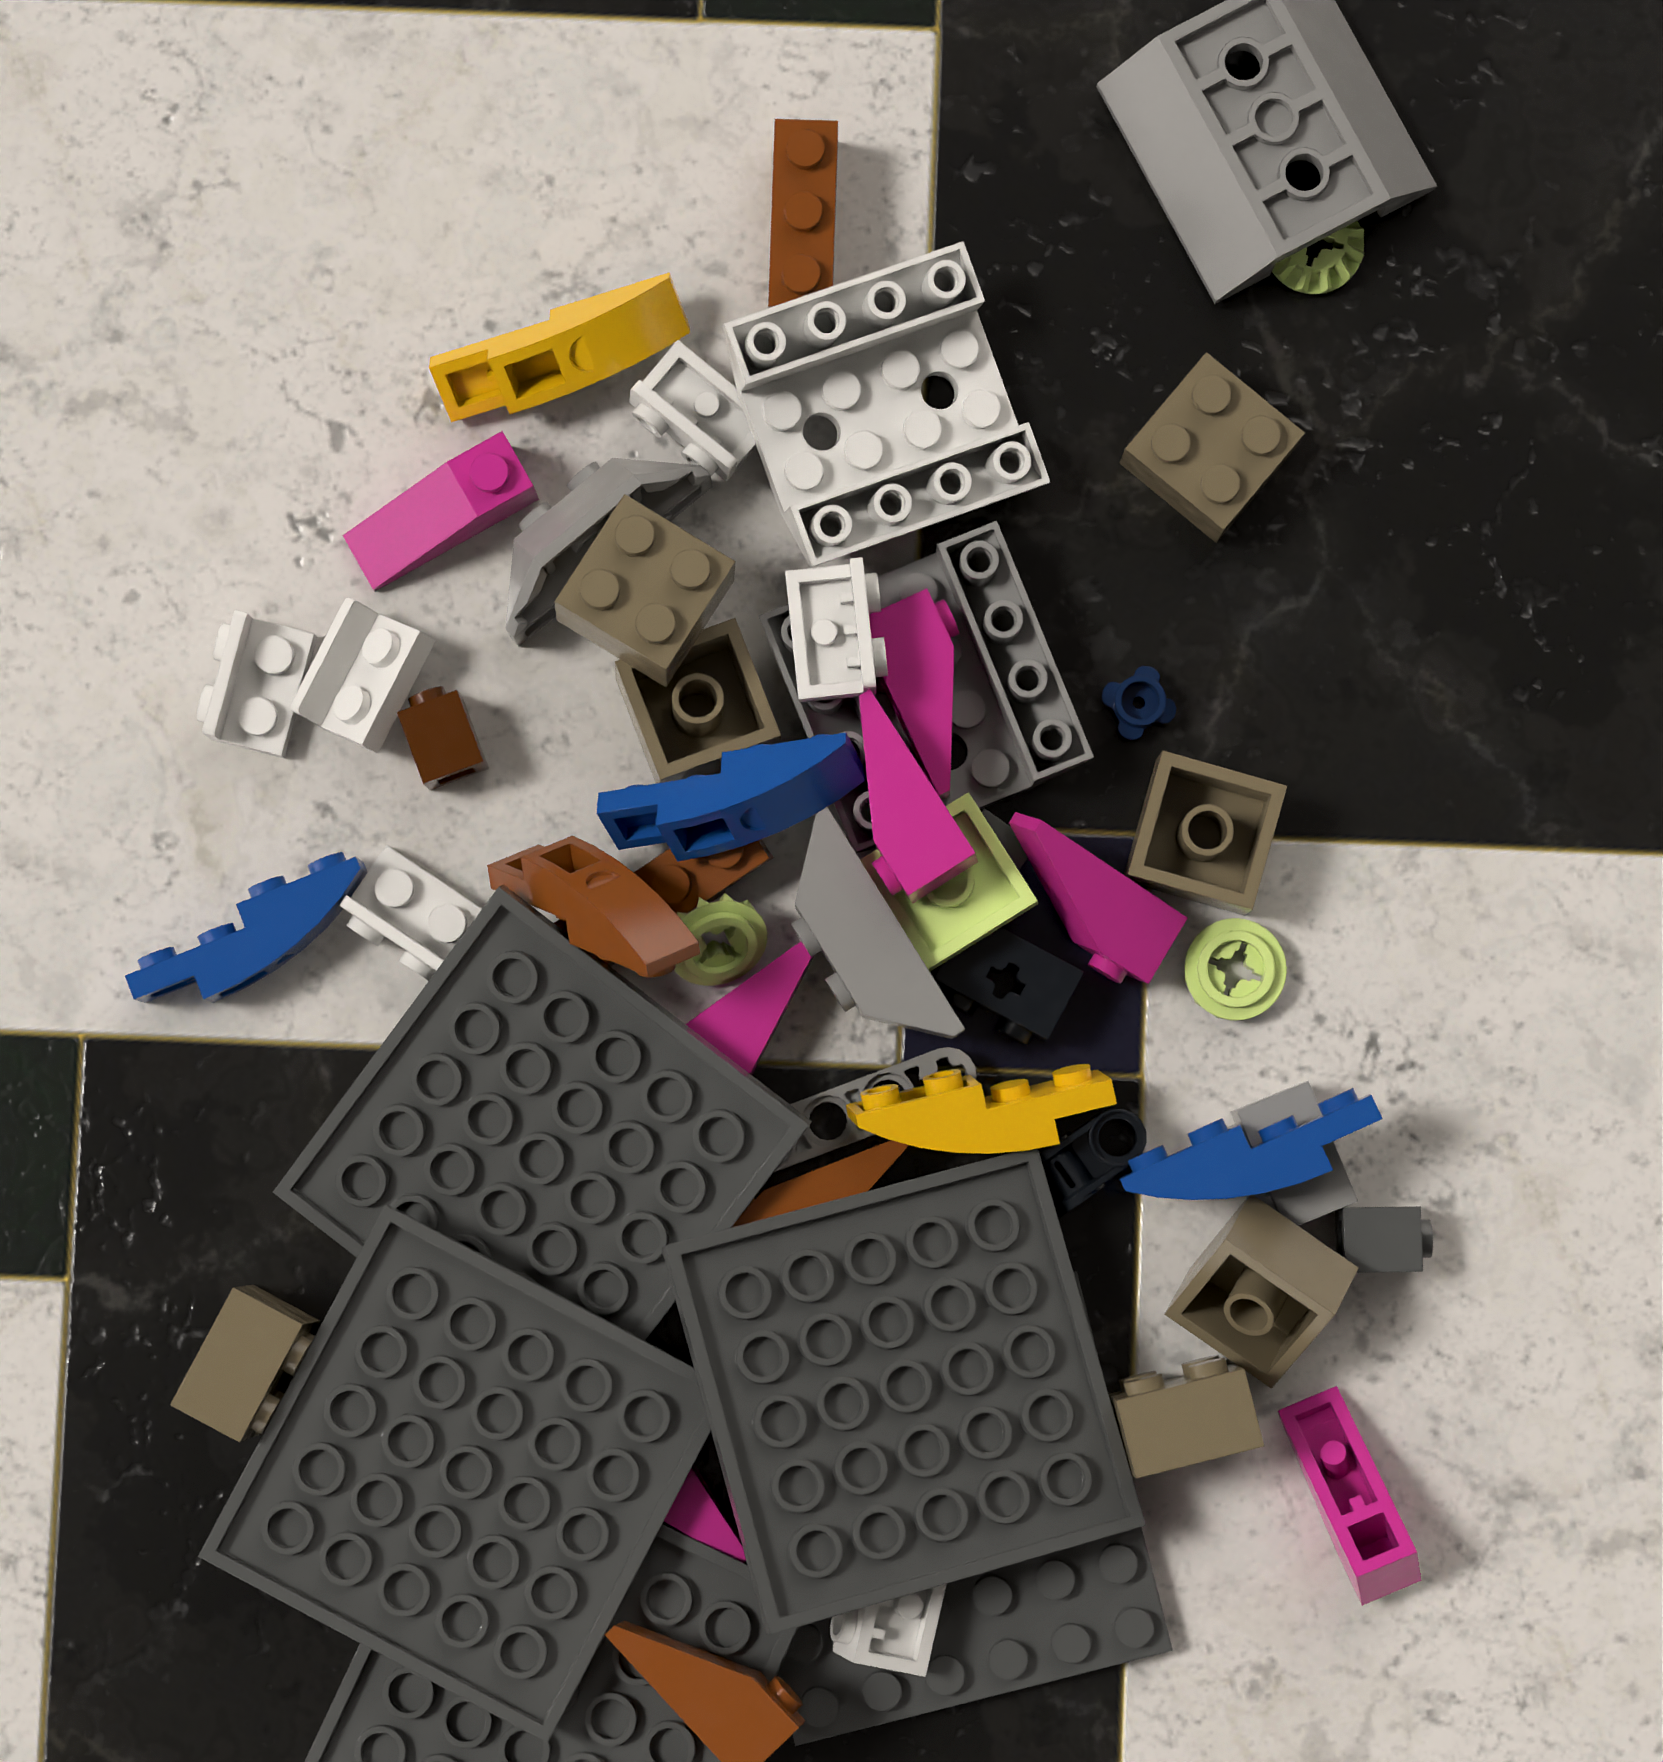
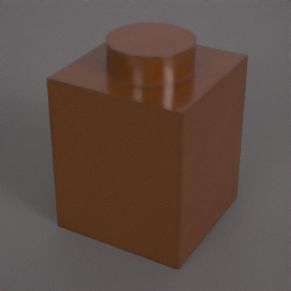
(441, 737)

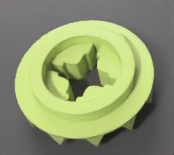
(1330, 268)
(1262, 956)
(718, 961)

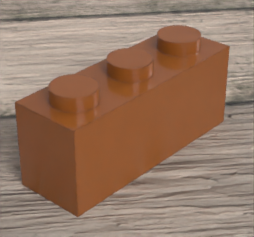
(802, 208)

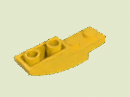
(564, 354)
(957, 1118)

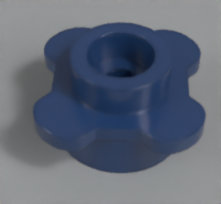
(1144, 685)

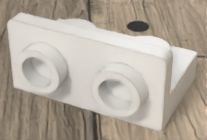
(361, 675)
(255, 684)
(410, 910)
(891, 1633)

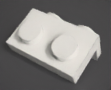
(696, 410)
(833, 631)

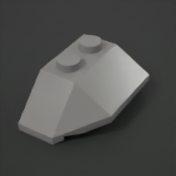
(560, 535)
(864, 940)

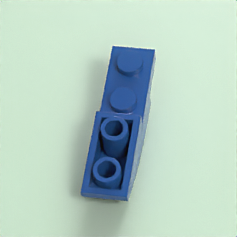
(750, 799)
(277, 924)
(1227, 1167)

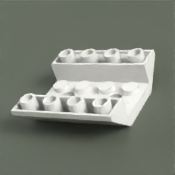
(861, 364)

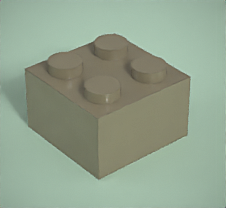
(1211, 447)
(645, 590)
(704, 710)
(1205, 833)
(1262, 1291)
(245, 1363)
(1186, 1416)

